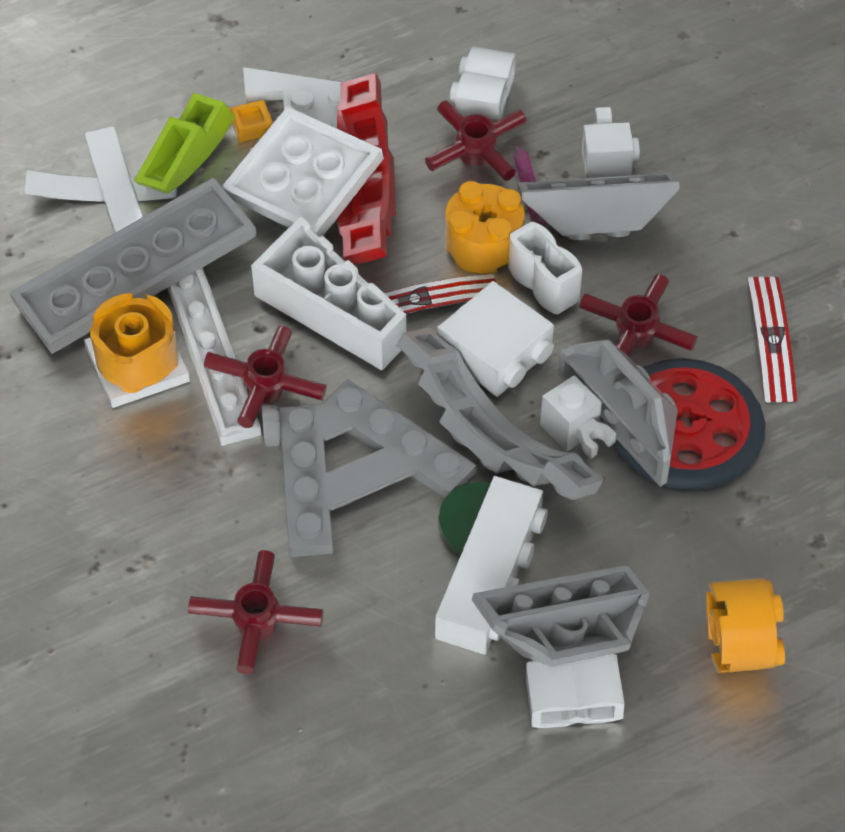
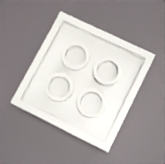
(302, 171)

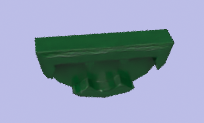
(460, 512)

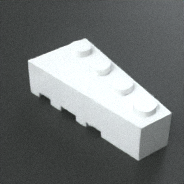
(328, 295)

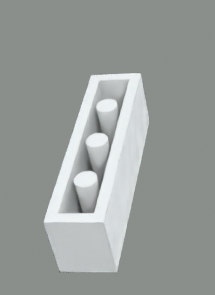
(490, 561)

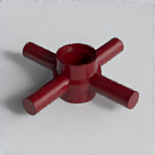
(475, 140)
(639, 319)
(264, 376)
(255, 626)

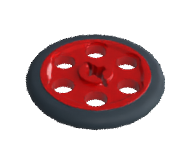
(743, 422)

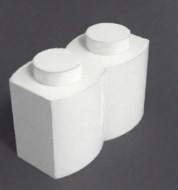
(484, 83)
(544, 267)
(575, 692)

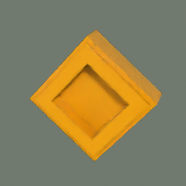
(251, 120)

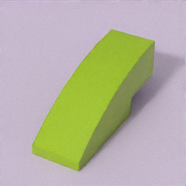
(185, 143)

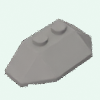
(600, 204)
(630, 402)
(567, 615)

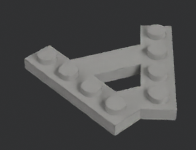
(399, 448)

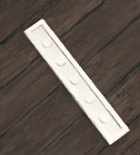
(203, 334)

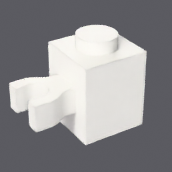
(608, 147)
(573, 417)

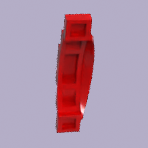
(368, 215)

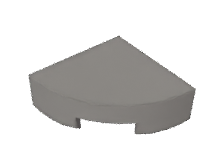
(271, 425)

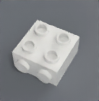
(498, 338)

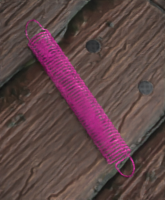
(520, 175)

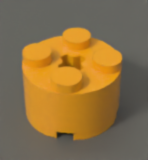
(480, 226)
(134, 341)
(743, 625)

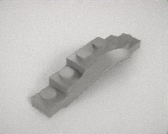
(483, 428)

